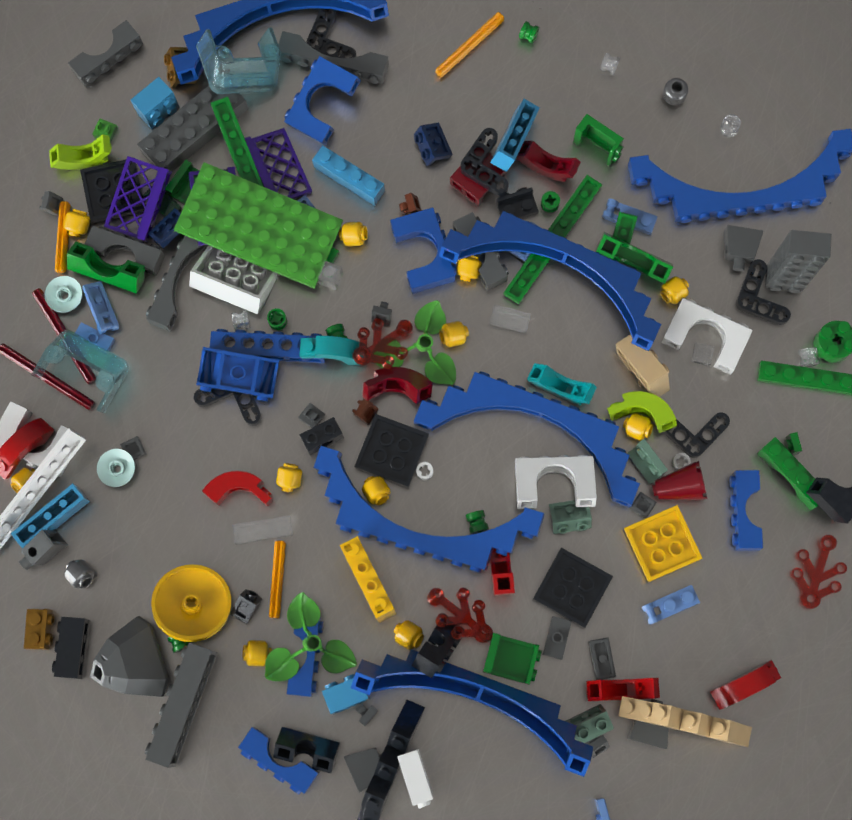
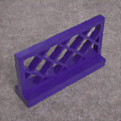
(261, 167)
(153, 204)

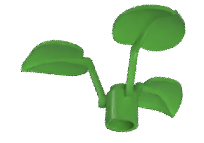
(441, 368)
(305, 613)

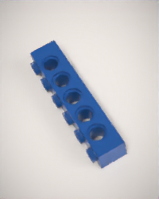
(241, 337)

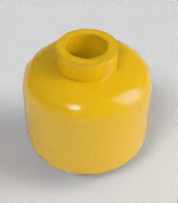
(76, 222)
(353, 234)
(468, 268)
(674, 290)
(453, 334)
(638, 426)
(289, 477)
(20, 478)
(376, 490)
(408, 635)
(255, 652)

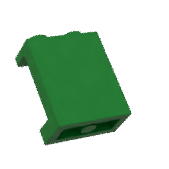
(600, 136)
(179, 186)
(512, 659)

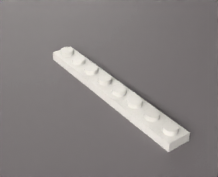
(39, 483)

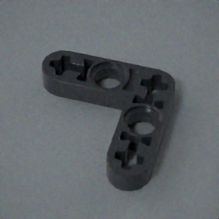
(323, 42)
(476, 161)
(751, 295)
(245, 414)
(698, 438)

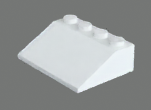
(232, 279)

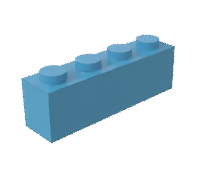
(515, 135)
(348, 175)
(51, 515)

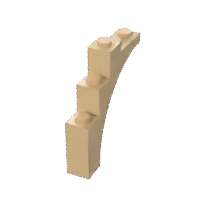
(685, 721)

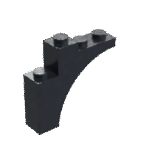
(832, 499)

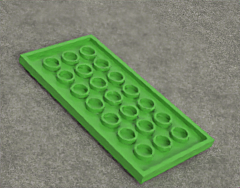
(258, 225)

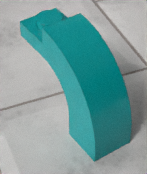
(329, 347)
(560, 386)

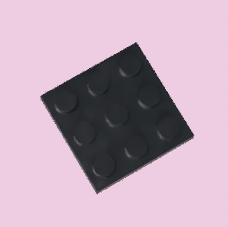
(100, 186)
(391, 450)
(573, 587)

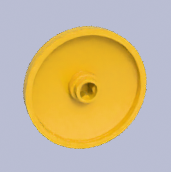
(191, 603)

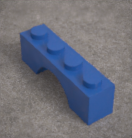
(747, 535)
(303, 682)
(256, 746)

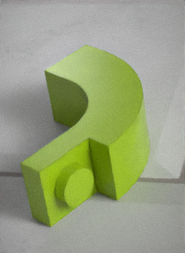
(81, 156)
(646, 404)

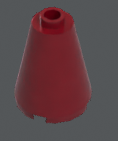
(682, 484)

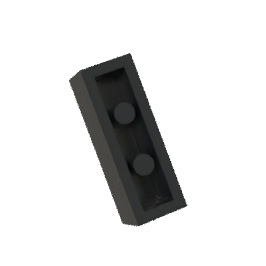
(70, 647)

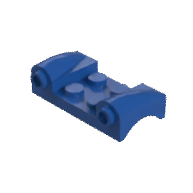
(237, 373)

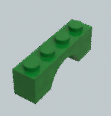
(635, 257)
(85, 261)
(781, 460)

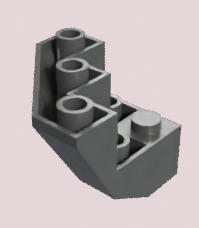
(131, 661)

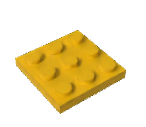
(662, 543)

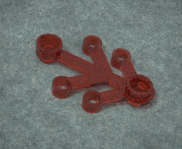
(381, 345)
(817, 574)
(462, 615)

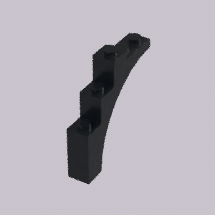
(388, 764)

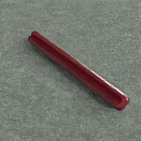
(58, 326)
(47, 377)

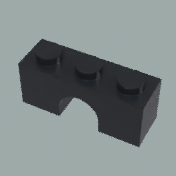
(431, 657)
(295, 742)

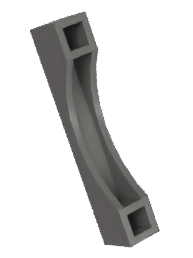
(367, 67)
(164, 311)

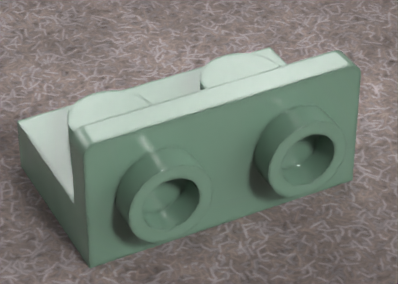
(647, 462)
(568, 517)
(591, 723)

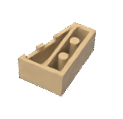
(645, 366)

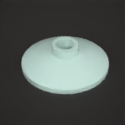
(59, 287)
(108, 463)

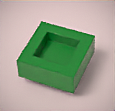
(793, 444)

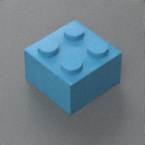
(155, 103)
(341, 696)

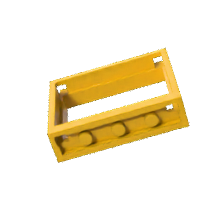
(368, 579)

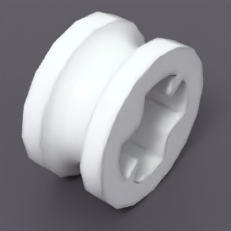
(676, 466)
(419, 473)

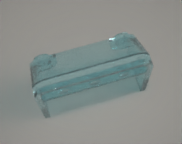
(240, 75)
(110, 366)

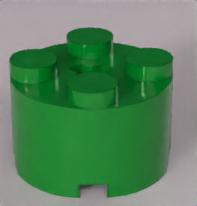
(838, 351)

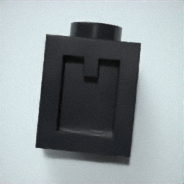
(245, 605)

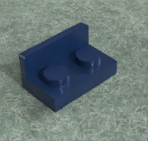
(432, 143)
(164, 231)

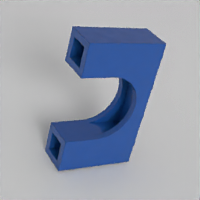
(322, 74)
(426, 225)

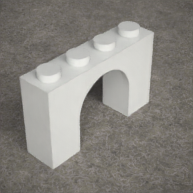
(733, 334)
(15, 418)
(577, 469)
(416, 778)

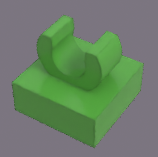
(105, 128)

